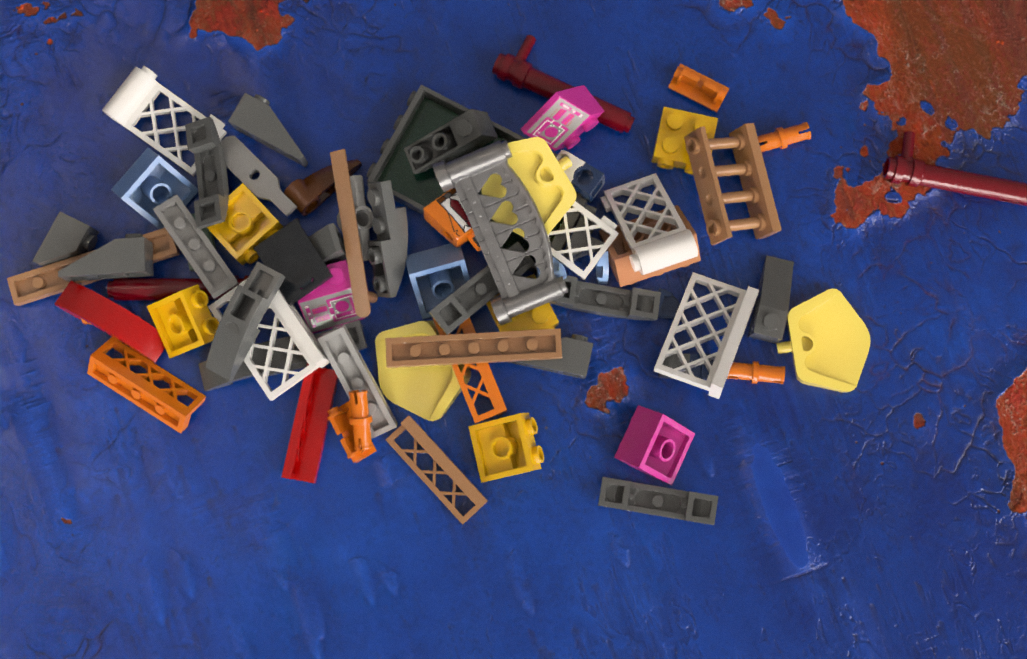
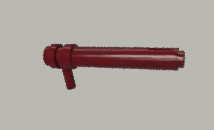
(523, 75)
(916, 172)
(155, 287)

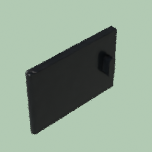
(296, 258)

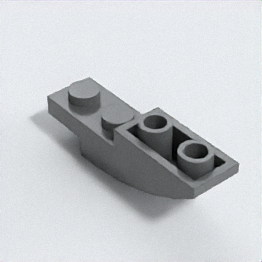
(390, 248)
(240, 321)

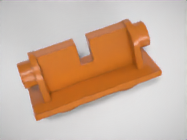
(698, 87)
(340, 421)

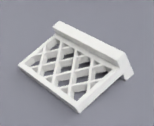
(300, 336)
(726, 348)

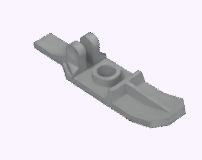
(245, 165)

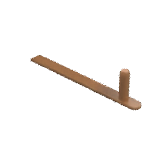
(360, 293)

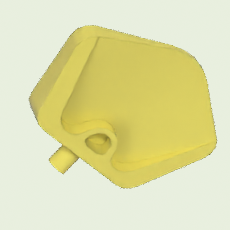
(543, 179)
(827, 342)
(421, 390)

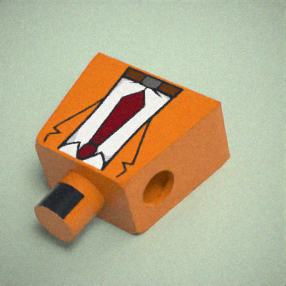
(450, 219)

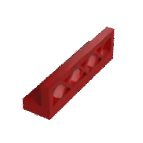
(310, 425)

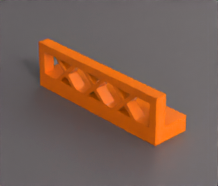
(486, 378)
(140, 387)

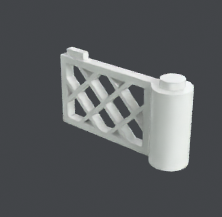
(134, 99)
(605, 224)
(661, 247)

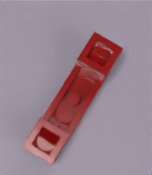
(112, 319)

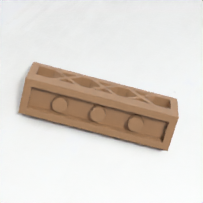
(444, 462)

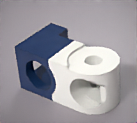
(583, 176)

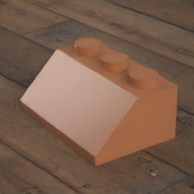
(619, 251)

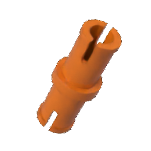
(783, 137)
(757, 372)
(360, 419)

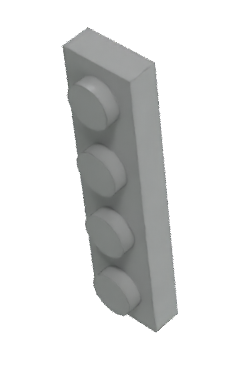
(195, 246)
(355, 375)

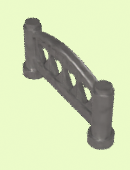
(468, 177)

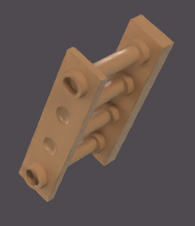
(753, 177)

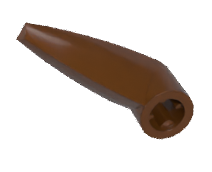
(316, 188)

